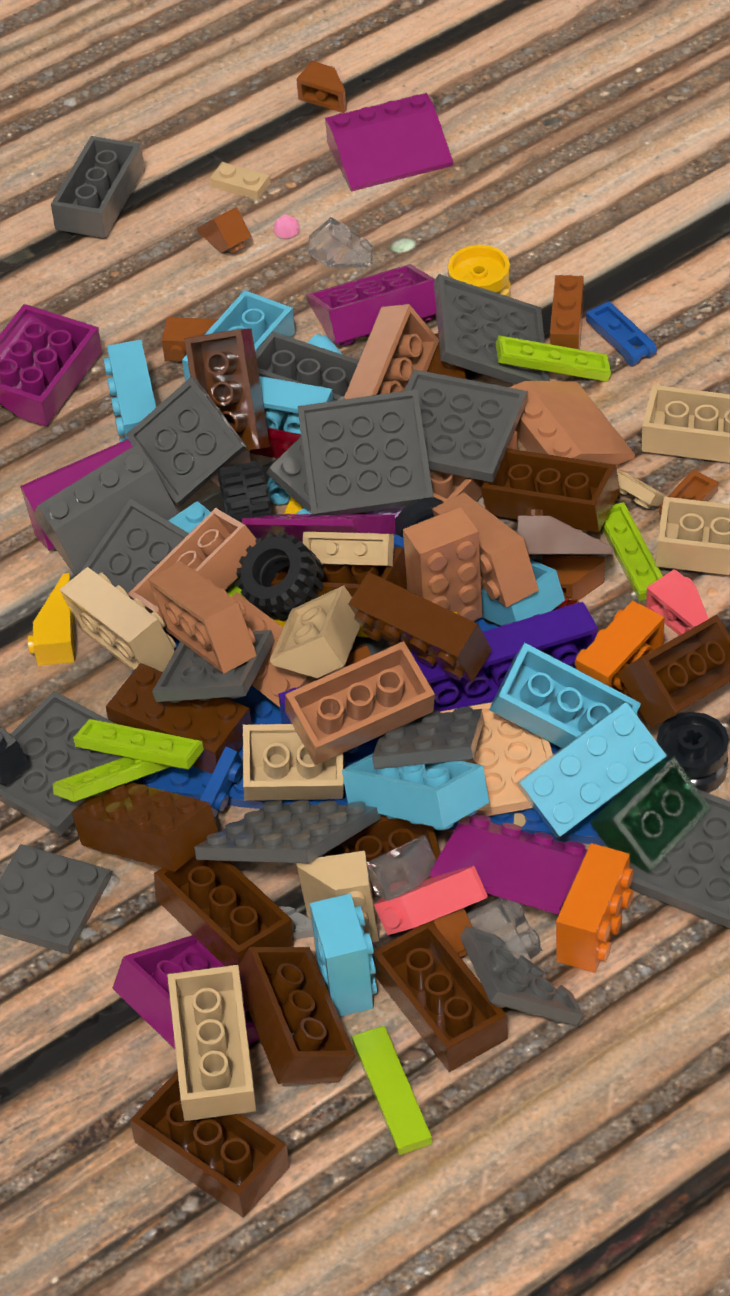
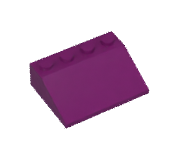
(388, 142)
(353, 307)
(43, 361)
(298, 523)
(513, 862)
(145, 986)

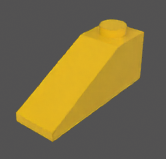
(53, 630)

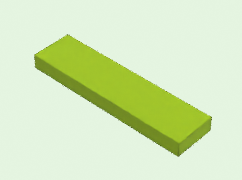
(553, 358)
(631, 550)
(138, 744)
(104, 778)
(392, 1090)

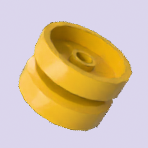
(481, 267)

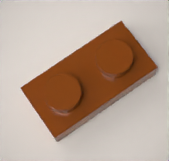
(694, 487)

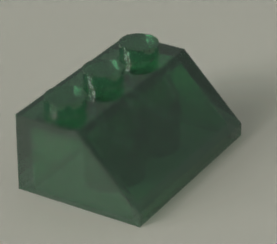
(652, 814)

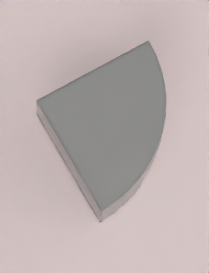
(301, 924)

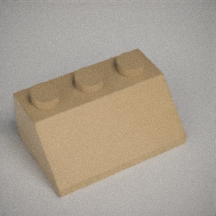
(318, 635)
(281, 768)
(339, 876)

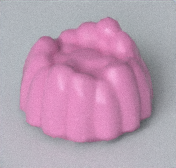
(286, 227)

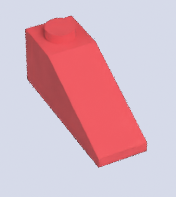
(677, 601)
(431, 900)

